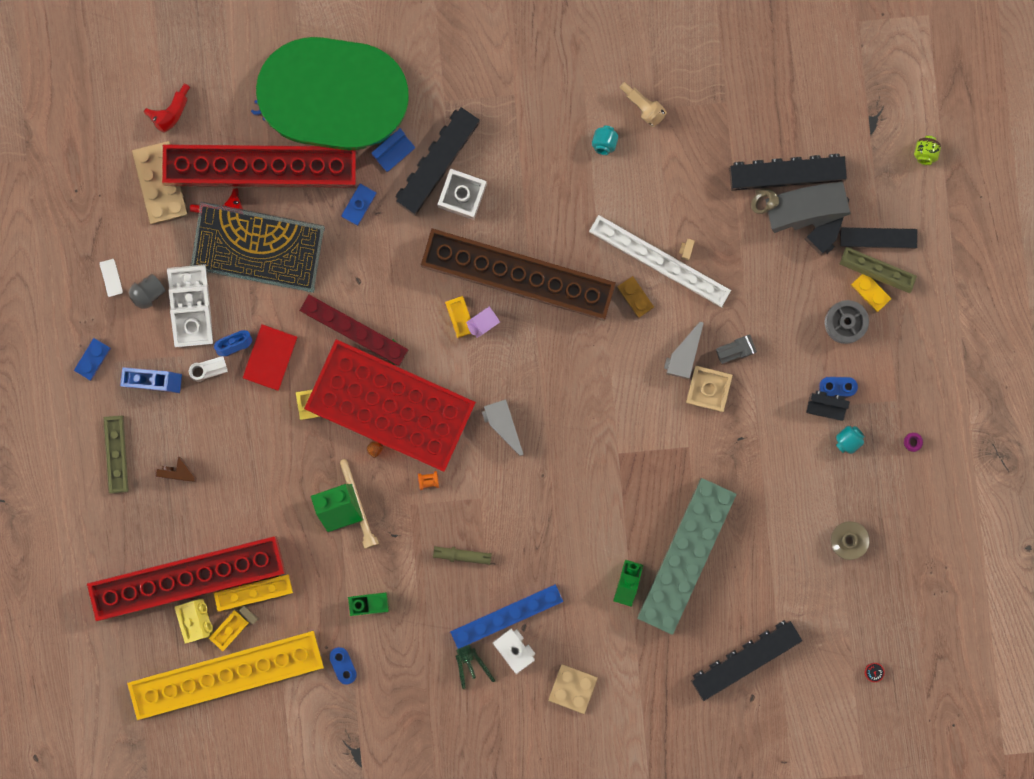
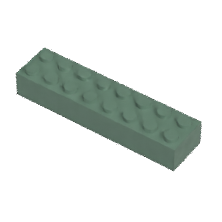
(686, 556)

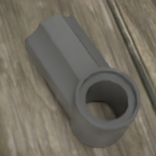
(740, 348)

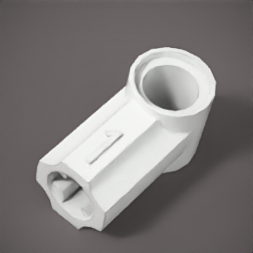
(210, 368)

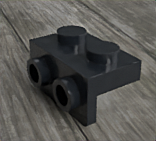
(828, 407)

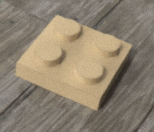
(709, 389)
(572, 689)

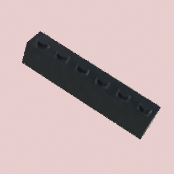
(438, 161)
(787, 173)
(746, 660)

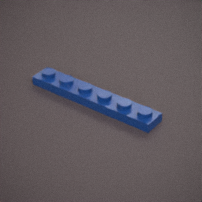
(506, 616)

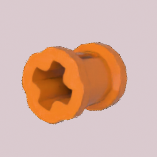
(428, 480)

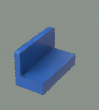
(393, 150)

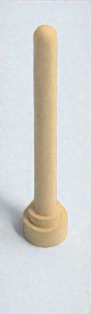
(369, 538)

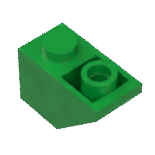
(628, 583)
(368, 604)

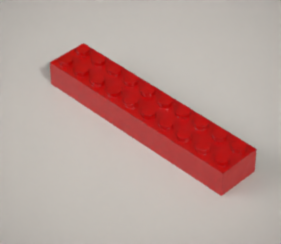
(258, 166)
(186, 578)

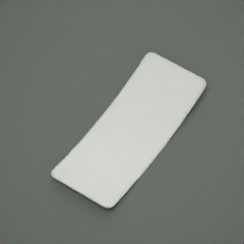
(111, 277)

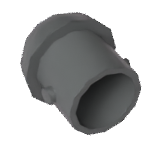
(146, 292)

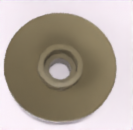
(857, 533)

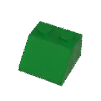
(337, 507)

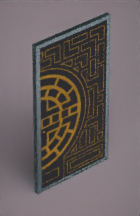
(257, 246)

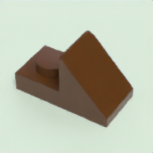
(182, 472)

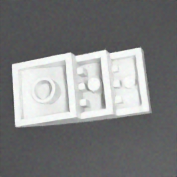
(190, 305)

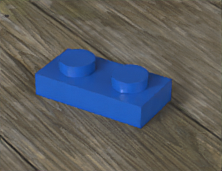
(92, 359)

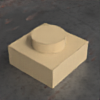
(686, 249)

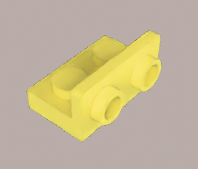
(194, 620)

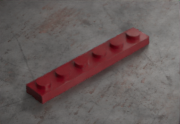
(354, 330)

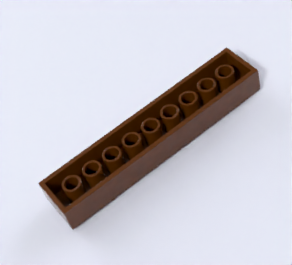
(518, 274)

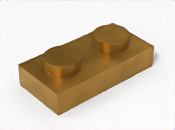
(635, 297)

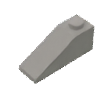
(682, 359)
(501, 421)

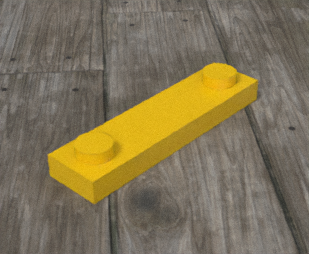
(253, 592)

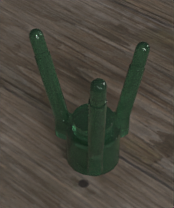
(466, 655)

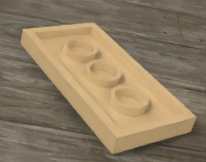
(161, 201)

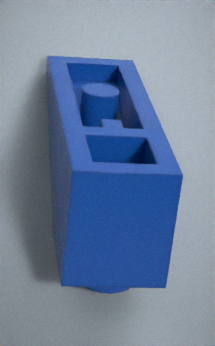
(151, 380)

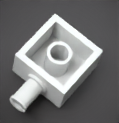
(514, 650)

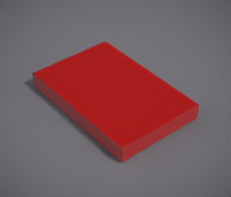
(270, 357)

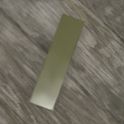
(878, 270)
(116, 454)

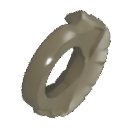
(771, 204)

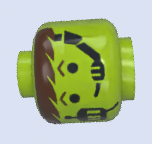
(927, 150)

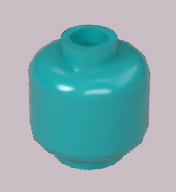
(605, 140)
(850, 439)

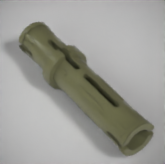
(462, 555)

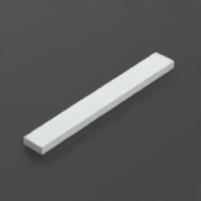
(660, 261)

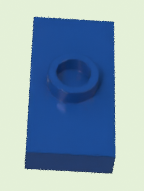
(358, 204)

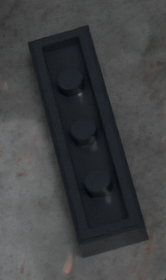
(878, 237)

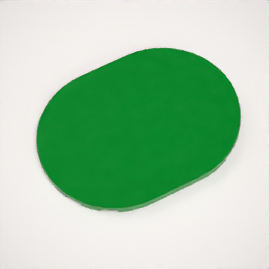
(332, 93)

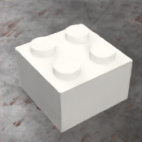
(462, 194)

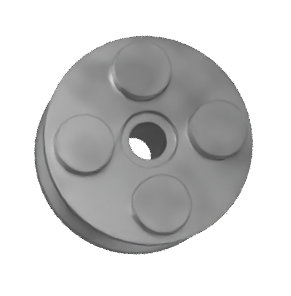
(838, 329)

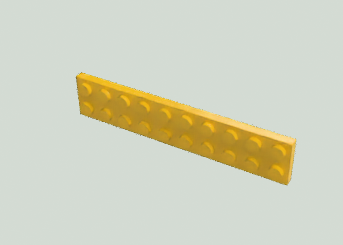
(225, 675)

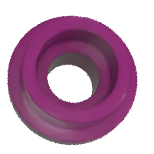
(919, 442)

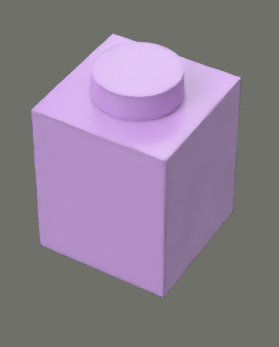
(482, 322)

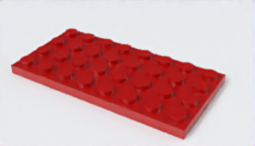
(389, 405)

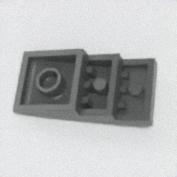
(809, 206)

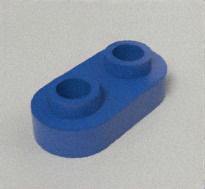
(233, 343)
(838, 386)
(344, 665)

